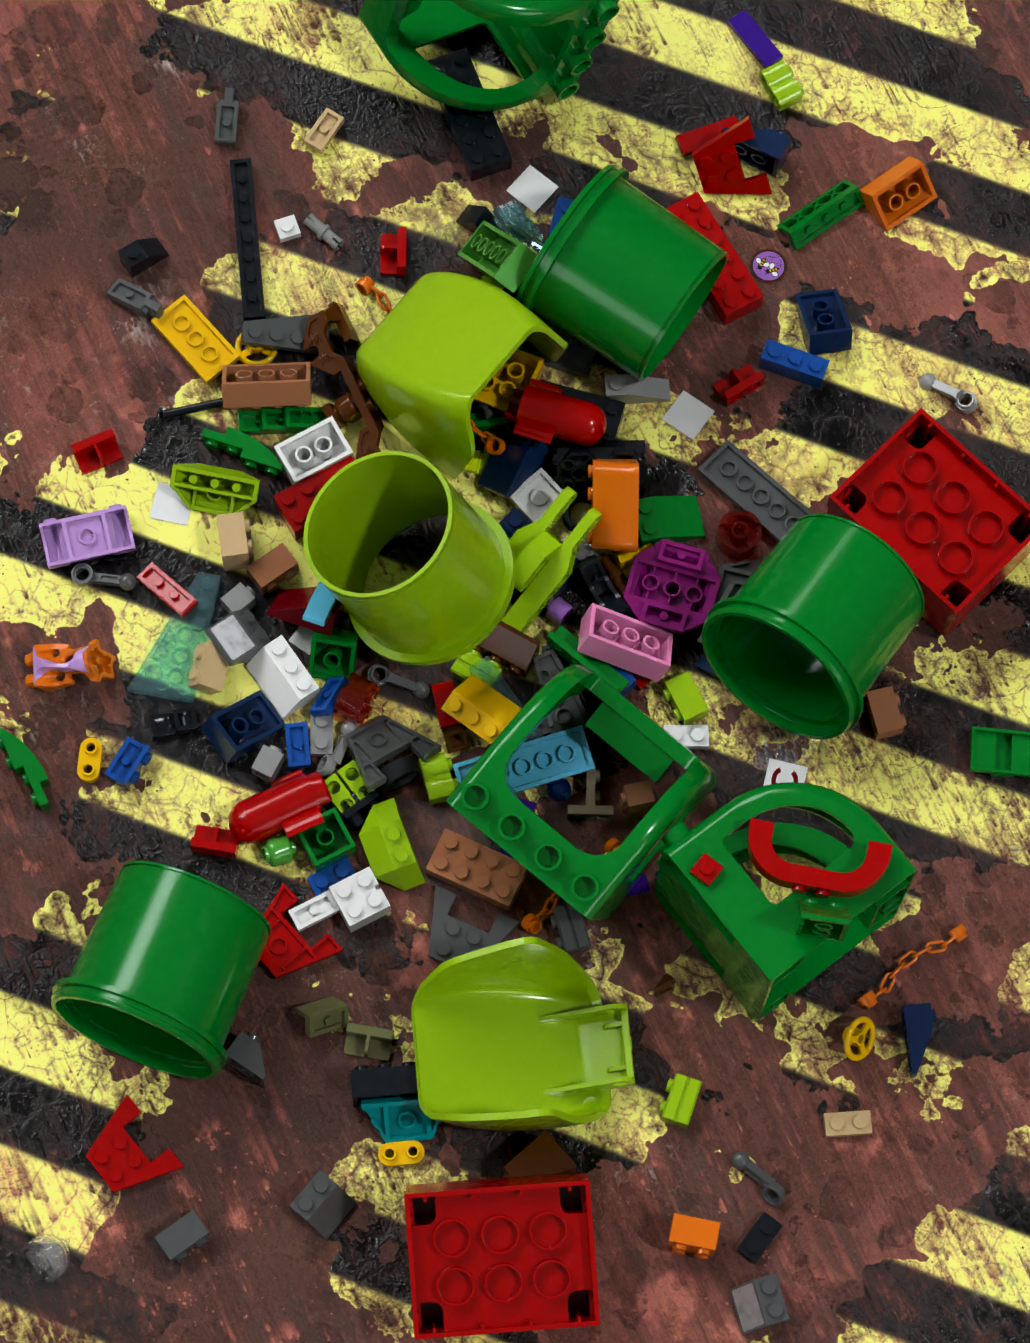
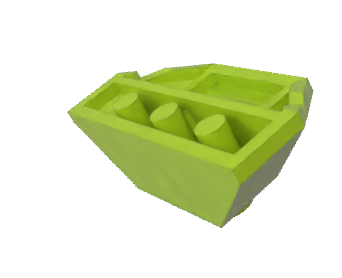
(214, 488)
(390, 847)

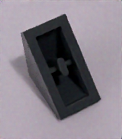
(473, 217)

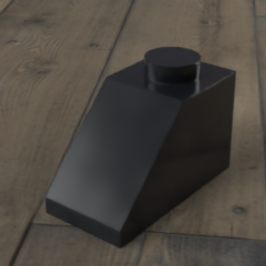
(142, 255)

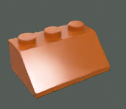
(898, 193)

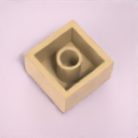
(235, 541)

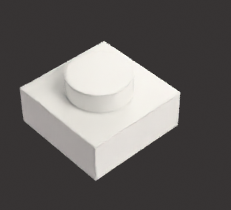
(287, 228)

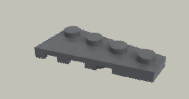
(278, 334)
(571, 711)

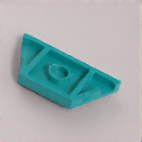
(400, 1119)

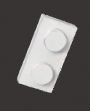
(690, 735)
(313, 911)

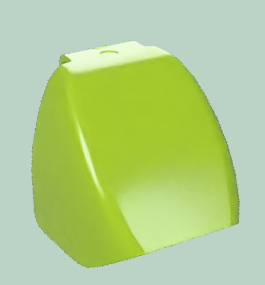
(440, 354)
(517, 1040)

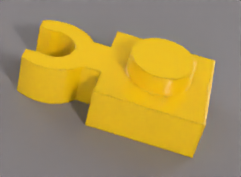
(626, 559)

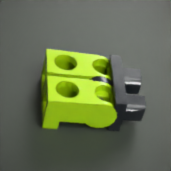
(355, 801)

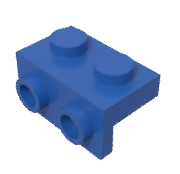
(128, 762)

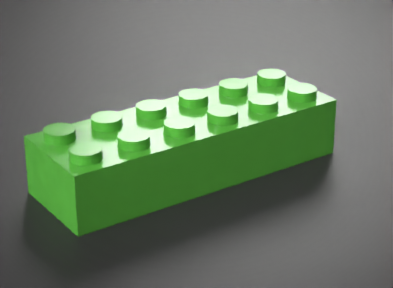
(498, 256)

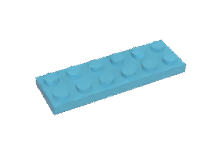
(543, 760)

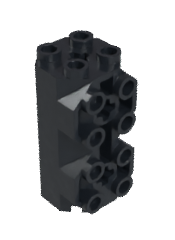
(572, 461)

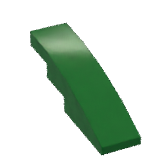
(279, 421)

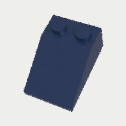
(765, 151)
(823, 322)
(515, 465)
(242, 726)

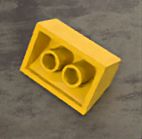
(480, 708)

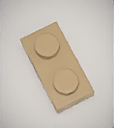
(323, 130)
(847, 1123)

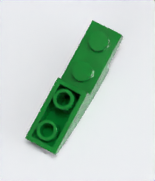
(252, 453)
(23, 761)

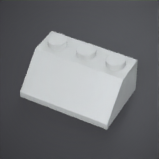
(313, 450)
(283, 677)

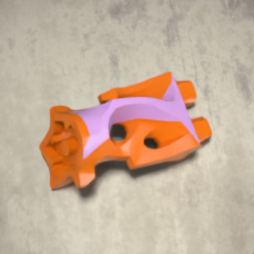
(83, 660)

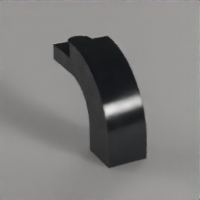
(600, 586)

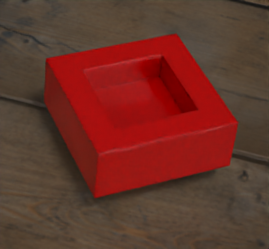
(706, 869)

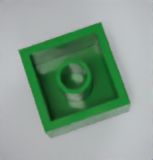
(327, 841)

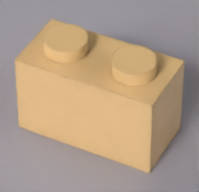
(208, 669)

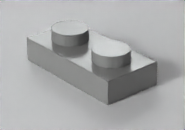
(321, 735)

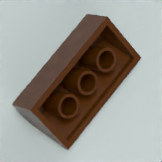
(510, 649)

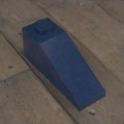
(917, 1028)

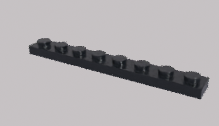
(247, 239)

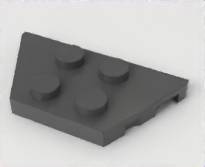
(736, 574)

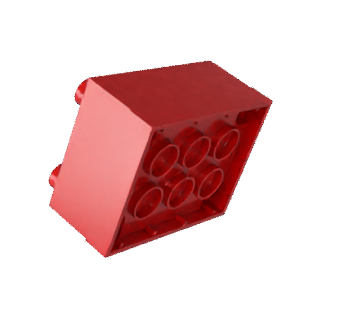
(941, 515)
(501, 1255)

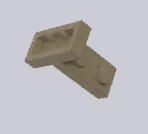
(590, 810)

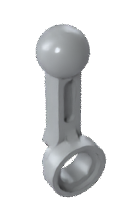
(929, 382)
(328, 762)

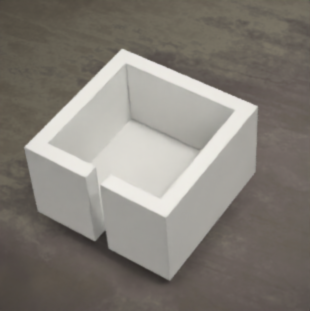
(360, 899)

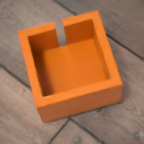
(693, 1236)

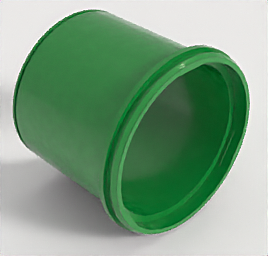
(622, 274)
(814, 626)
(164, 970)

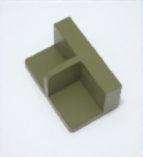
(324, 1015)
(368, 1042)

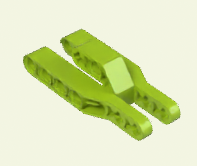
(533, 548)

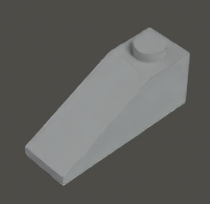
(632, 391)

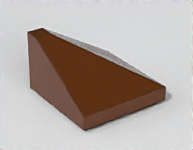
(455, 739)
(665, 984)

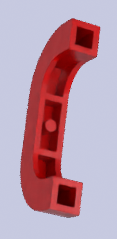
(810, 879)

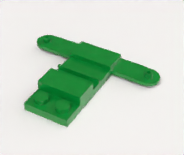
(999, 752)

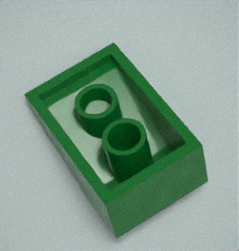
(669, 519)
(822, 920)

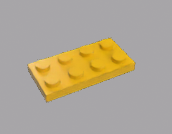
(195, 339)

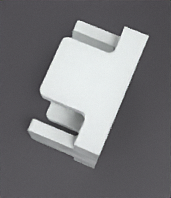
(536, 495)

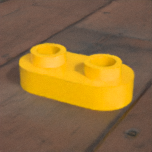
(90, 759)
(401, 1155)

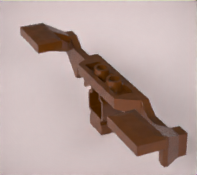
(351, 405)

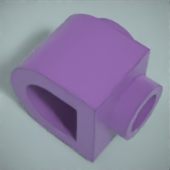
(558, 610)

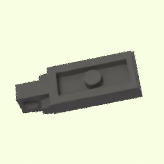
(227, 119)
(134, 298)

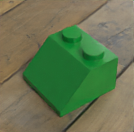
(333, 654)

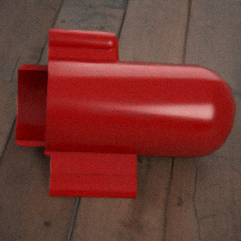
(546, 413)
(287, 806)

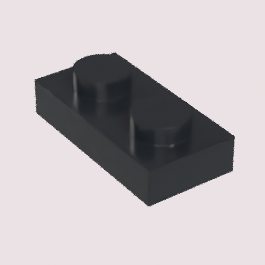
(759, 1237)

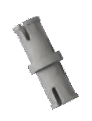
(323, 232)

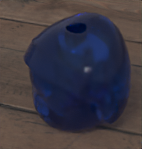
(559, 790)

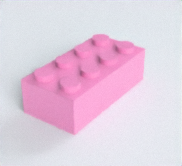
(625, 642)

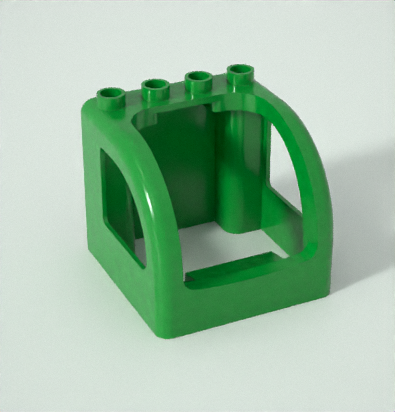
(542, 39)
(583, 880)
(735, 924)

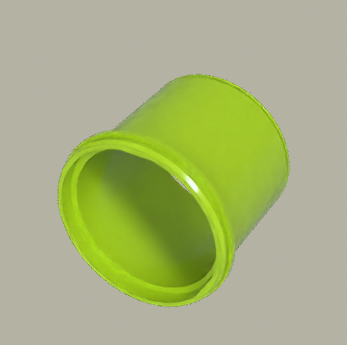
(448, 601)

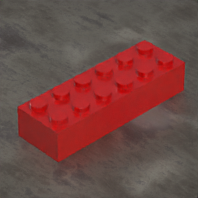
(735, 289)

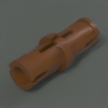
(614, 574)

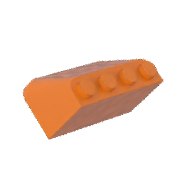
(617, 499)

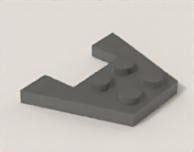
(382, 741)
(454, 937)

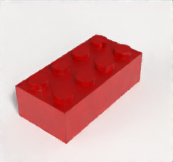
(296, 500)

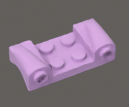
(87, 536)

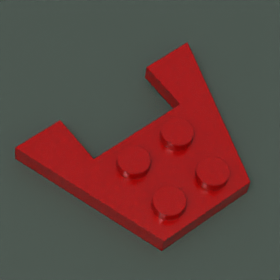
(721, 167)
(285, 947)
(119, 1157)

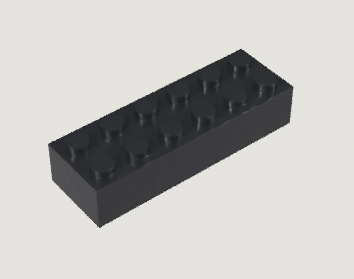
(473, 131)

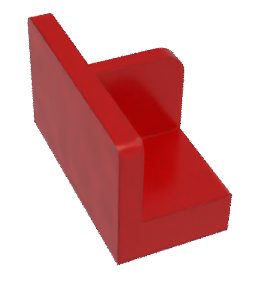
(393, 253)
(738, 384)
(97, 451)
(214, 841)

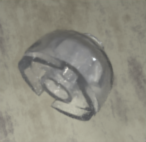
(49, 1255)

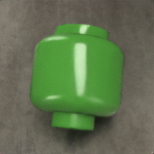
(278, 850)

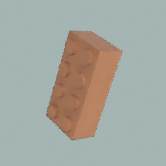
(266, 385)
(476, 869)

